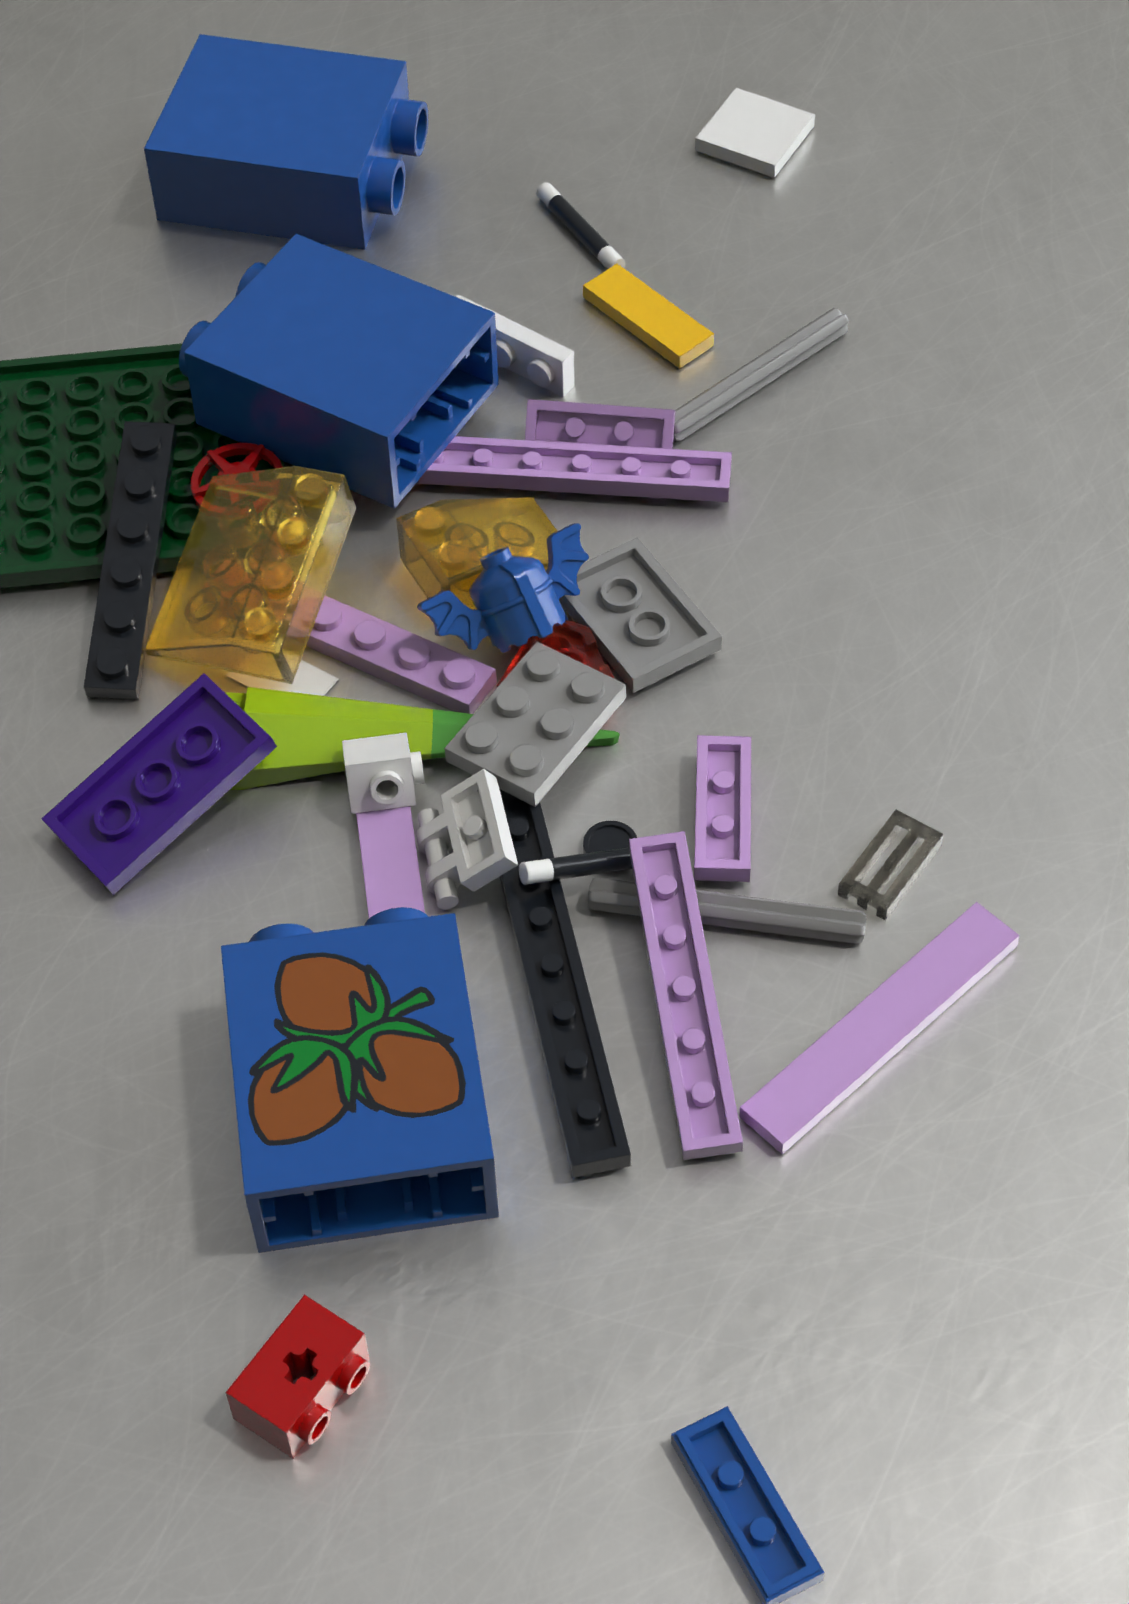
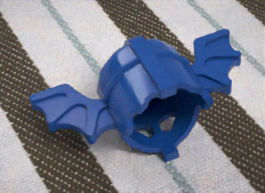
(512, 595)

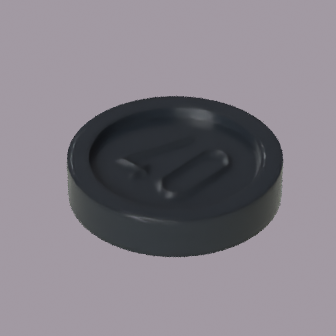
(607, 836)

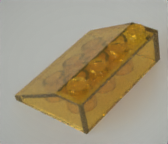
(255, 572)

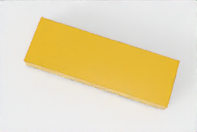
(648, 315)

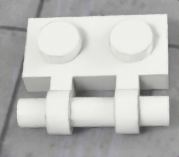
(478, 834)

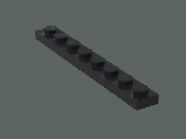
(562, 1004)

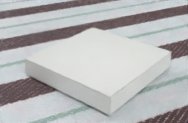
(754, 132)

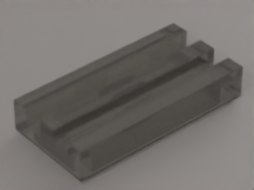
(870, 894)

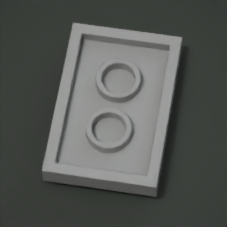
(639, 616)
(536, 723)

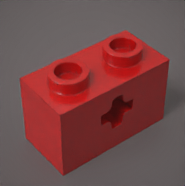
(302, 1346)

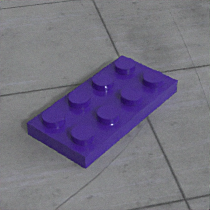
(159, 783)

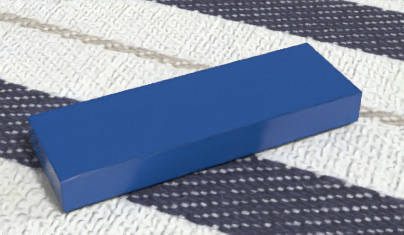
(747, 1507)

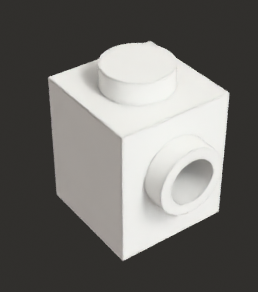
(381, 772)

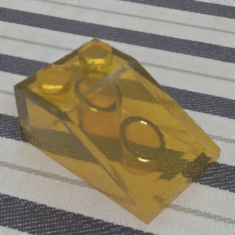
(449, 537)

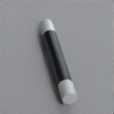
(579, 226)
(575, 866)

